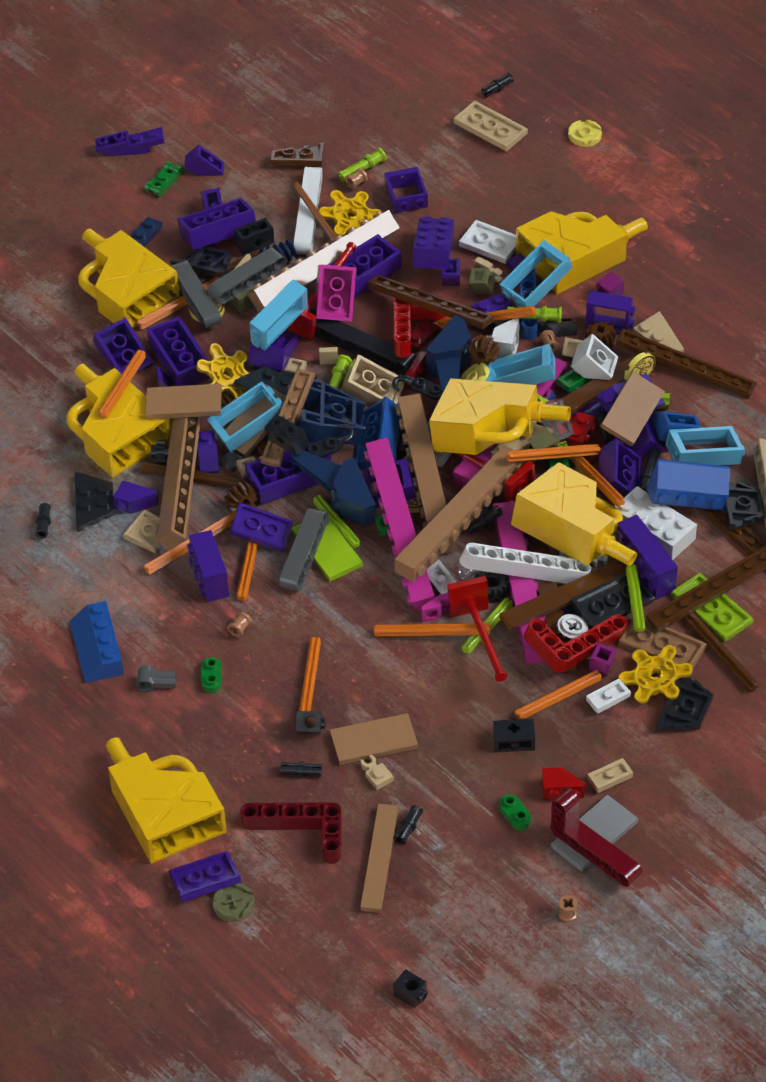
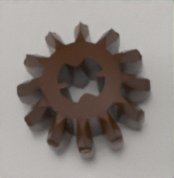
(602, 331)
(484, 349)
(238, 494)

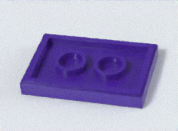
(261, 527)
(205, 876)

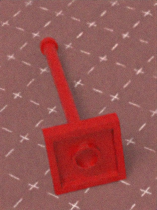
(306, 322)
(515, 483)
(471, 597)

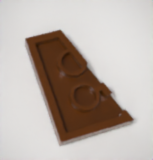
(300, 157)

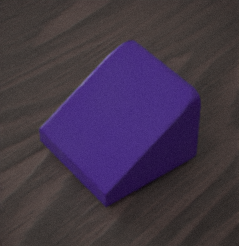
(163, 379)

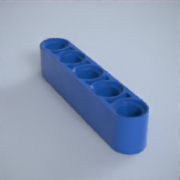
(529, 327)

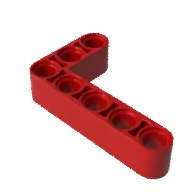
(402, 325)
(564, 656)

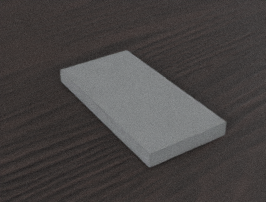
(606, 819)

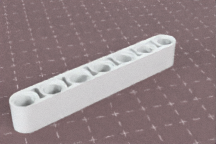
(306, 221)
(522, 563)

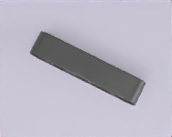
(246, 275)
(196, 295)
(304, 549)

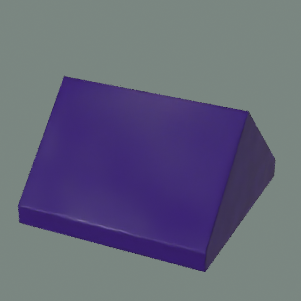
(648, 440)

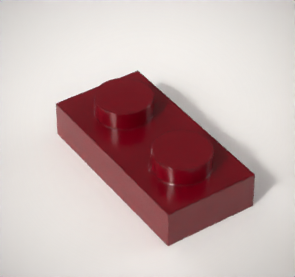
(423, 334)
(418, 367)

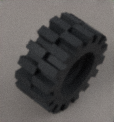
(499, 591)

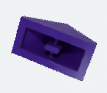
(451, 276)

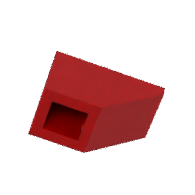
(558, 779)

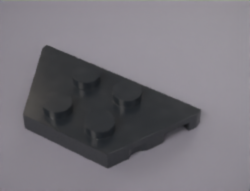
(207, 261)
(268, 376)
(93, 500)
(743, 505)
(688, 709)

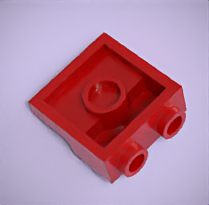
(583, 426)

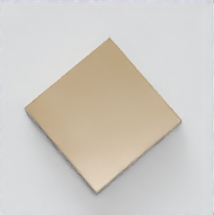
(144, 531)

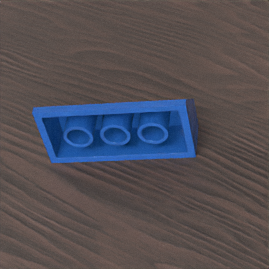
(380, 422)
(689, 484)
(96, 643)

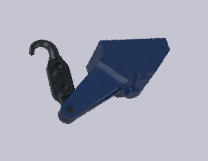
(444, 360)
(343, 481)

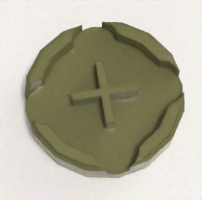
(233, 903)

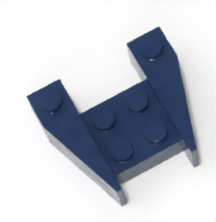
(332, 409)

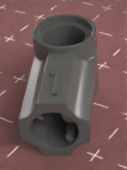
(149, 678)

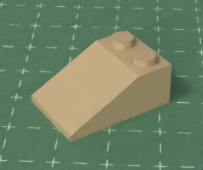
(370, 382)

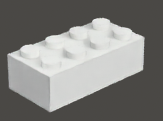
(667, 525)

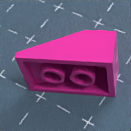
(335, 292)

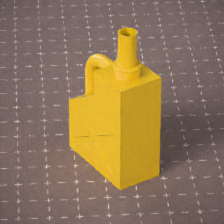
(587, 241)
(130, 278)
(487, 413)
(125, 434)
(569, 517)
(162, 806)

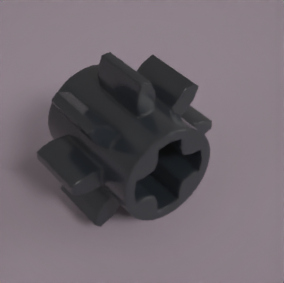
(160, 451)

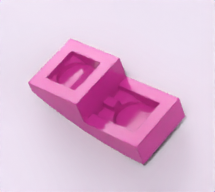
(433, 608)

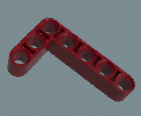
(299, 816)
(588, 843)

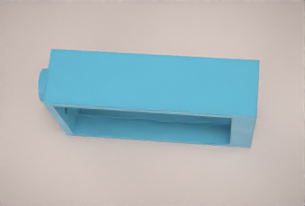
(543, 250)
(278, 315)
(524, 360)
(240, 405)
(715, 456)

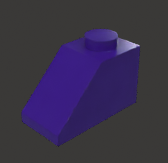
(203, 163)
(211, 198)
(208, 452)
(134, 498)

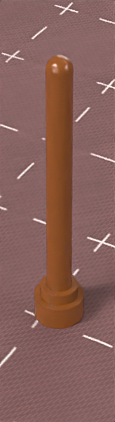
(315, 211)

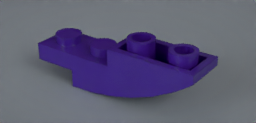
(125, 144)

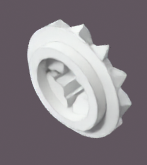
(569, 621)

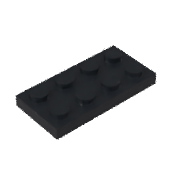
(608, 600)

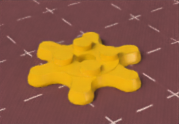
(344, 206)
(221, 363)
(660, 664)

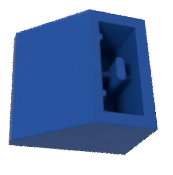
(667, 420)

